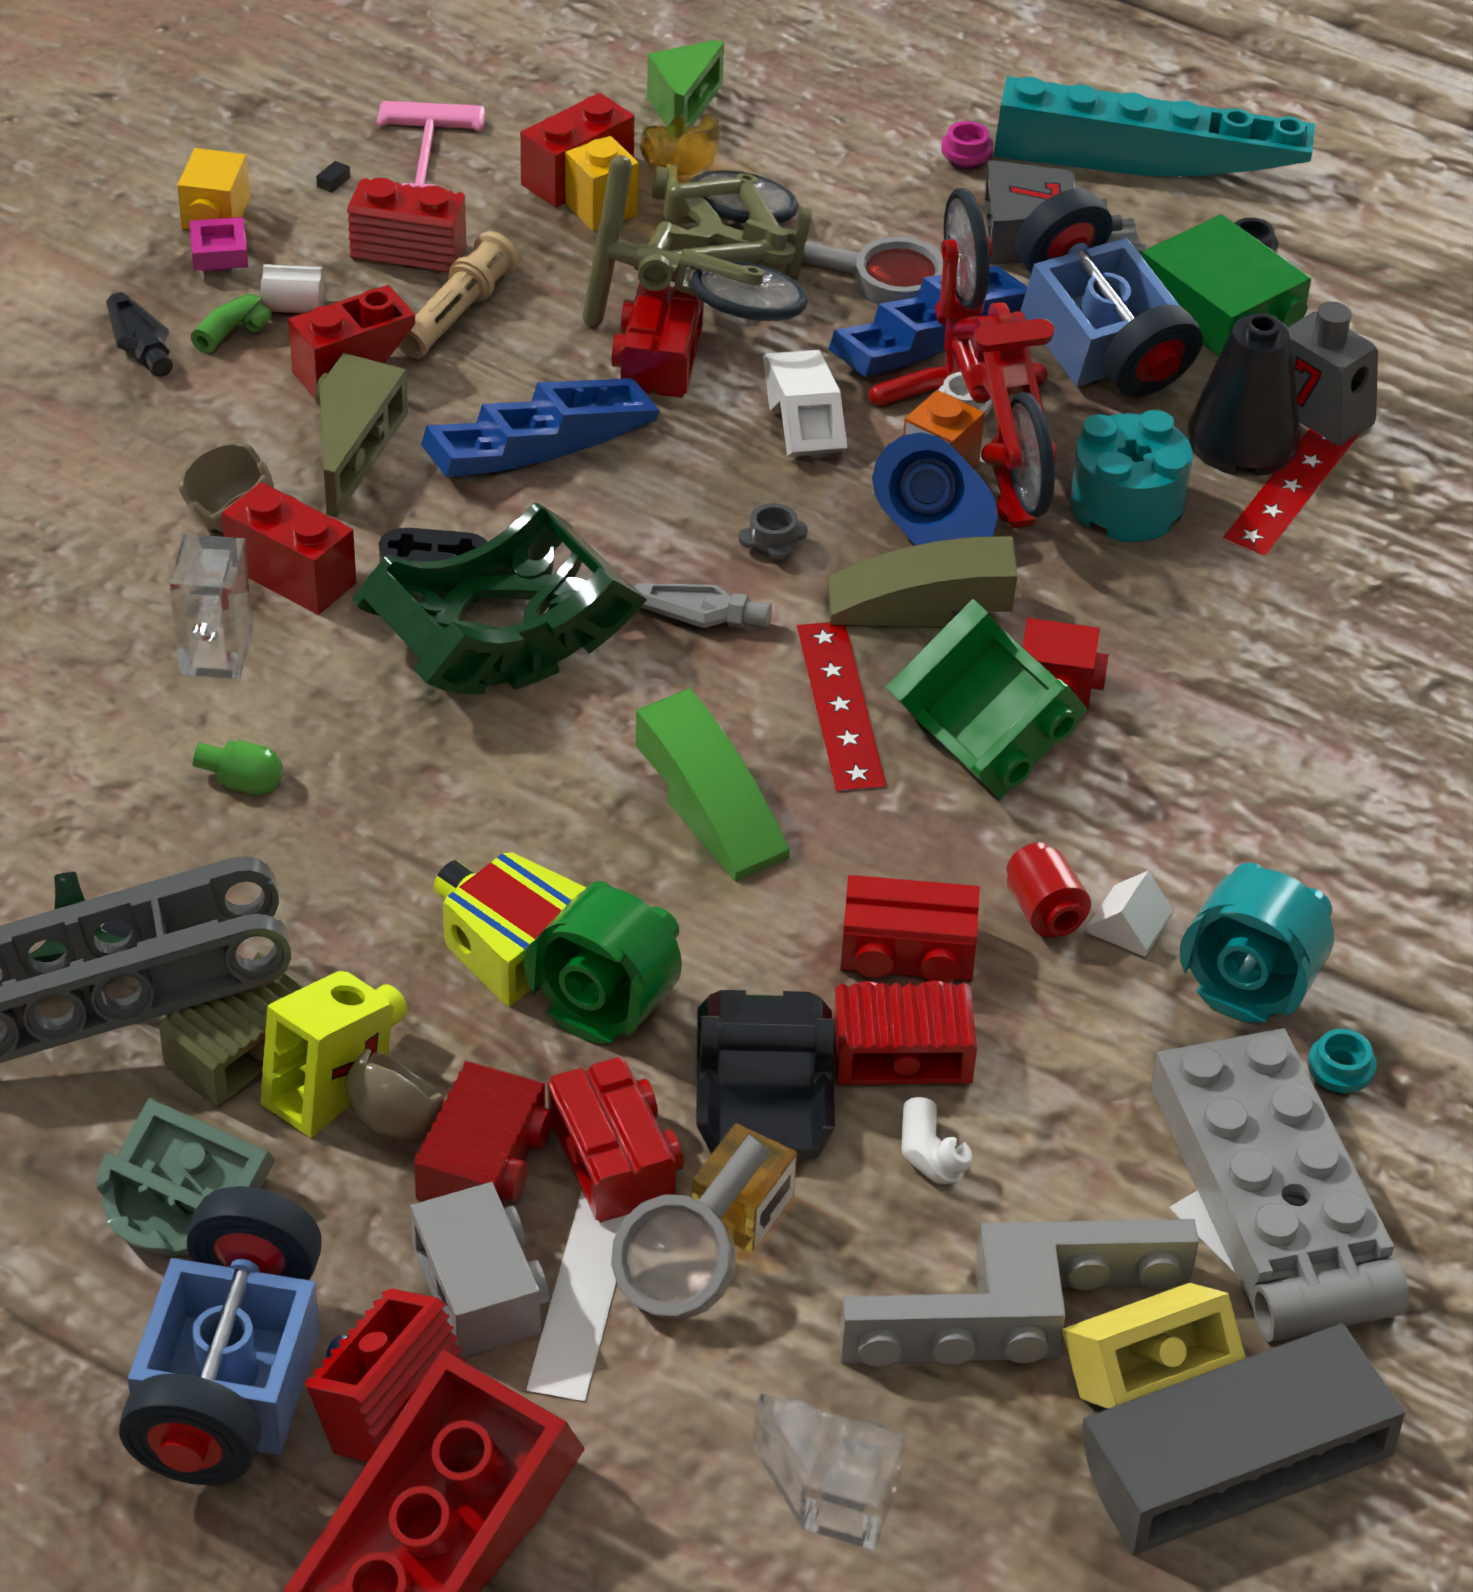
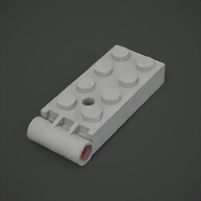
(1278, 1185)

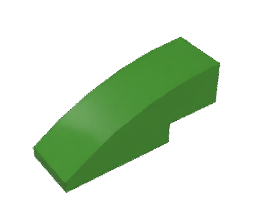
(710, 784)

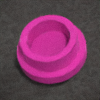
(967, 144)

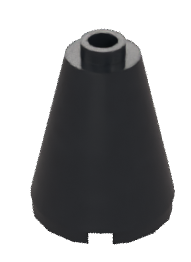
(1249, 401)

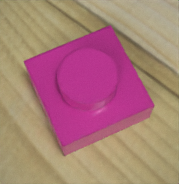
(218, 244)

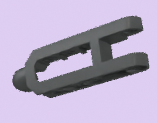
(177, 951)

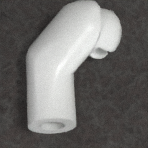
(925, 1150)

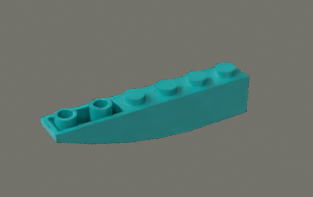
(1141, 133)

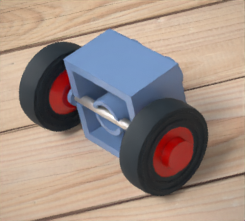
(1102, 299)
(226, 1340)

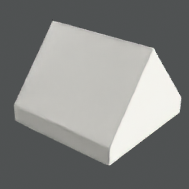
(1132, 914)

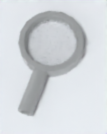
(677, 1251)

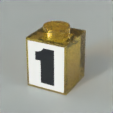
(762, 1197)

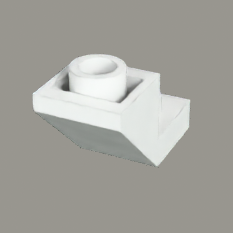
(809, 402)

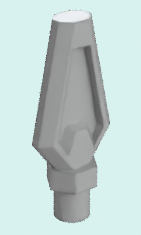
(704, 605)

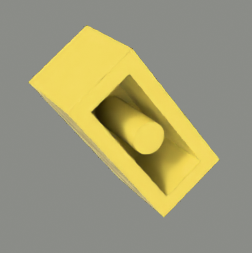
(1152, 1344)

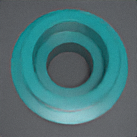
(1342, 1061)

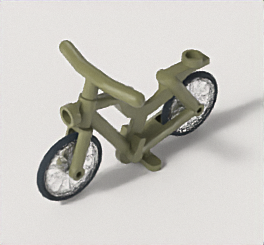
(731, 277)

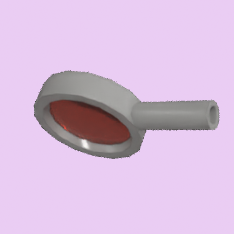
(882, 269)

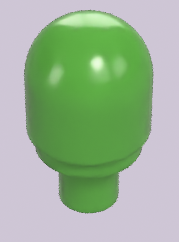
(241, 766)

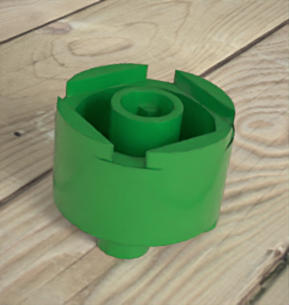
(605, 963)

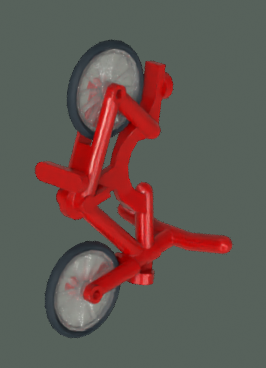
(994, 363)

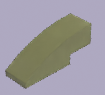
(925, 583)

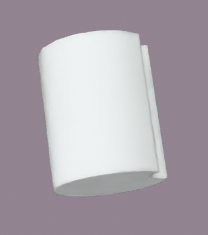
(292, 288)

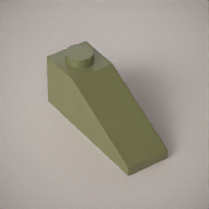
(360, 413)

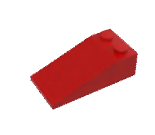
(444, 1490)

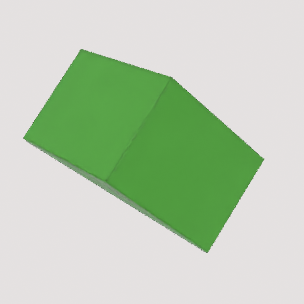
(685, 79)

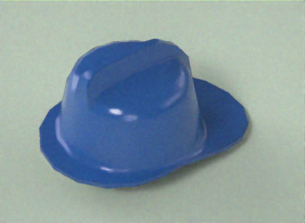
(932, 491)

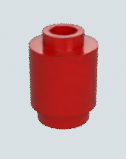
(1047, 890)

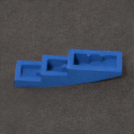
(909, 327)
(554, 424)

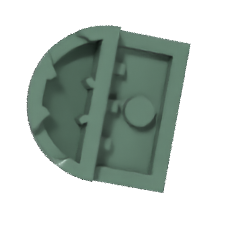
(167, 1172)

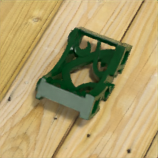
(464, 657)

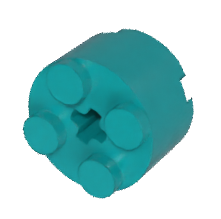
(1131, 474)
(1258, 943)

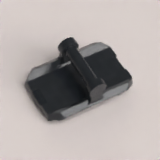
(766, 1068)

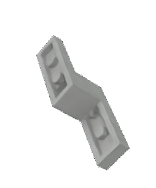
(1019, 1291)

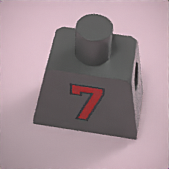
(1011, 196)
(1334, 374)

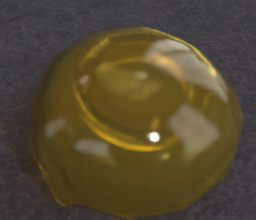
(681, 145)

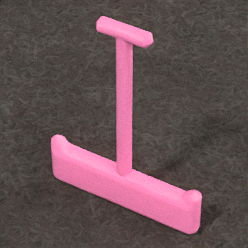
(430, 116)

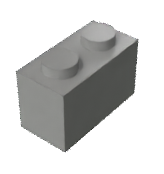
(477, 1267)

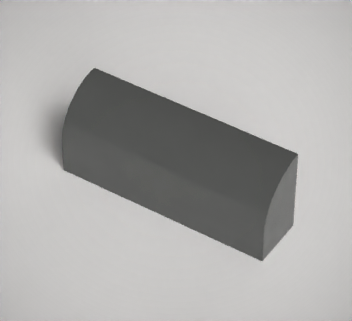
(1240, 1437)

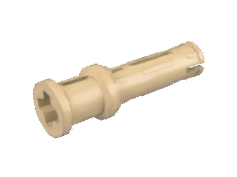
(469, 282)

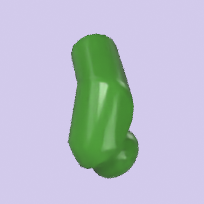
(226, 318)

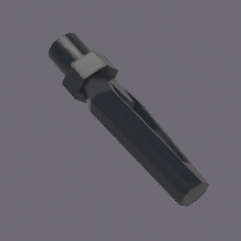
(139, 333)

